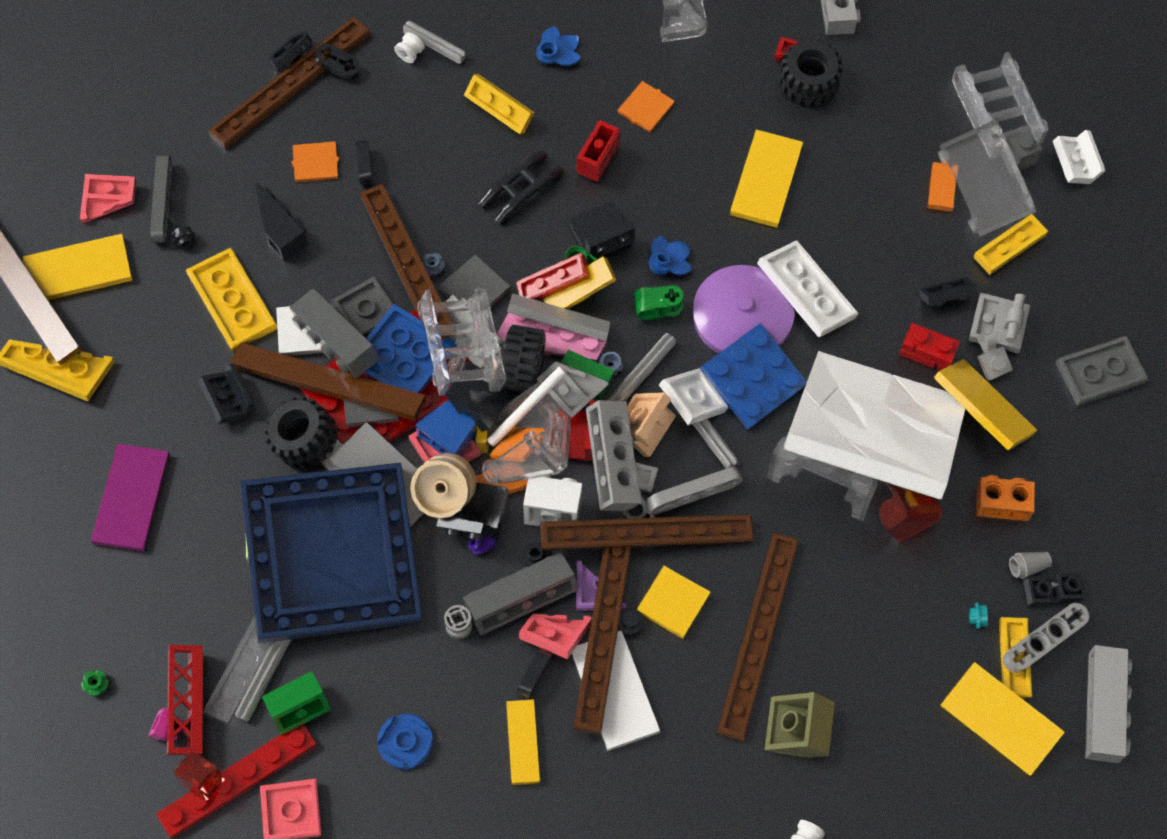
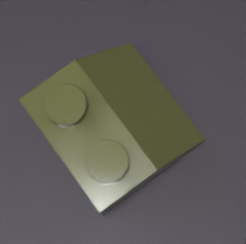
(800, 725)

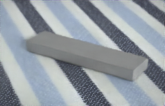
(558, 317)

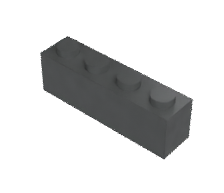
(334, 333)
(520, 593)

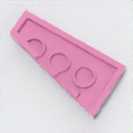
(558, 339)

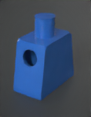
(447, 429)

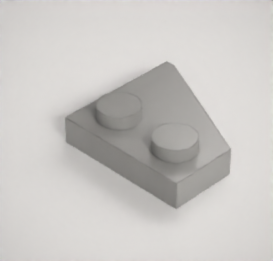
(574, 389)

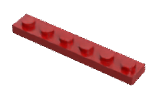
(238, 780)

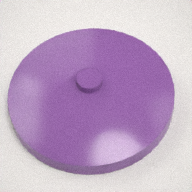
(737, 301)

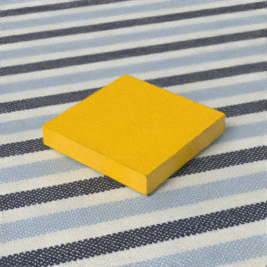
(673, 602)

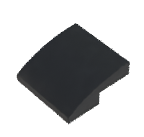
(477, 399)

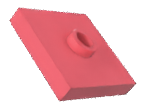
(291, 810)

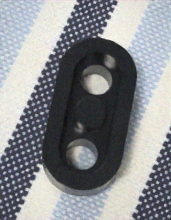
(295, 46)

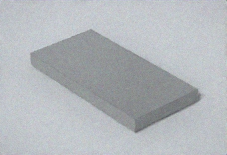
(371, 449)

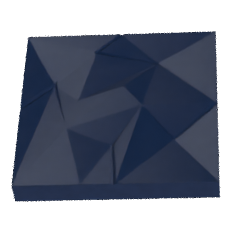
(330, 552)

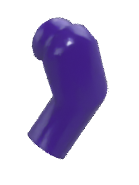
(481, 547)

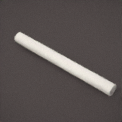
(526, 406)

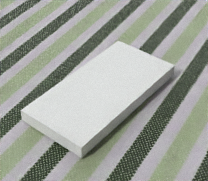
(807, 288)
(627, 708)

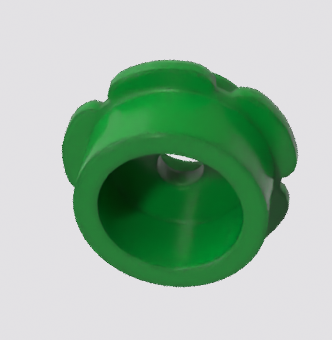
(100, 687)

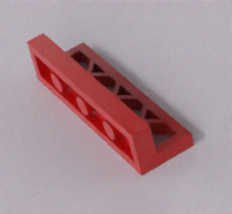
(195, 699)

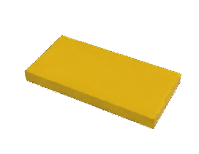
(766, 178)
(80, 267)
(231, 299)
(985, 404)
(1002, 719)

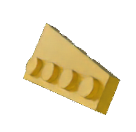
(77, 376)

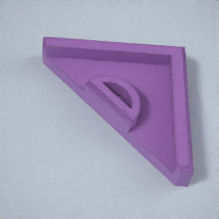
(587, 588)

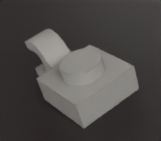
(994, 359)

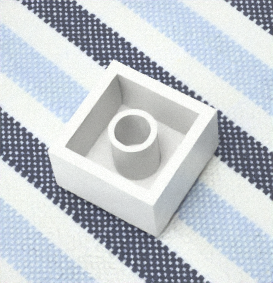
(552, 500)

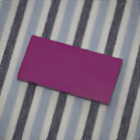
(130, 497)

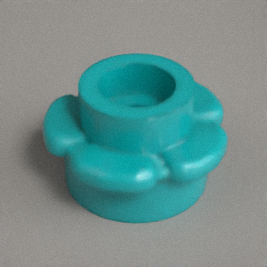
(978, 616)

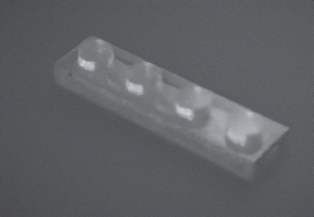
(237, 676)

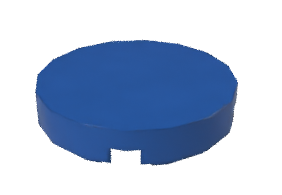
(405, 741)

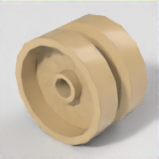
(428, 486)

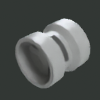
(457, 627)

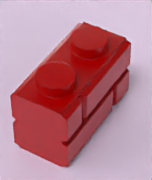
(598, 151)
(929, 347)

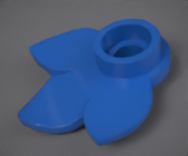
(561, 47)
(669, 257)

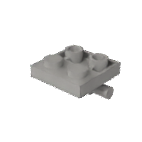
(1002, 318)

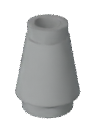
(1029, 563)

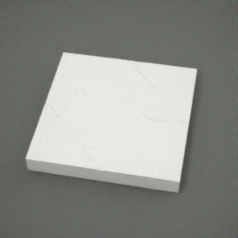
(877, 425)

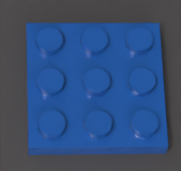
(402, 351)
(753, 376)

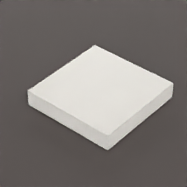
(291, 339)
(693, 396)

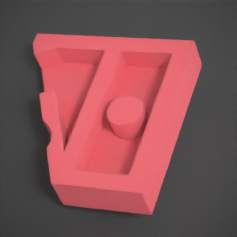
(105, 195)
(555, 633)

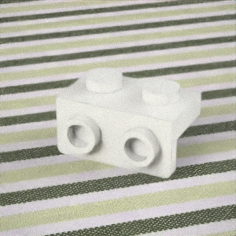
(1079, 158)

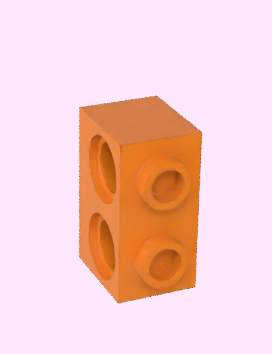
(1005, 505)

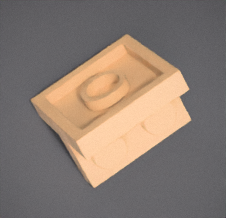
(649, 420)

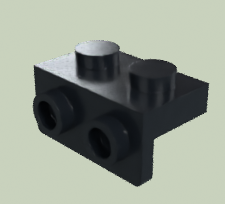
(226, 395)

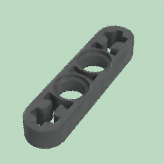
(161, 199)

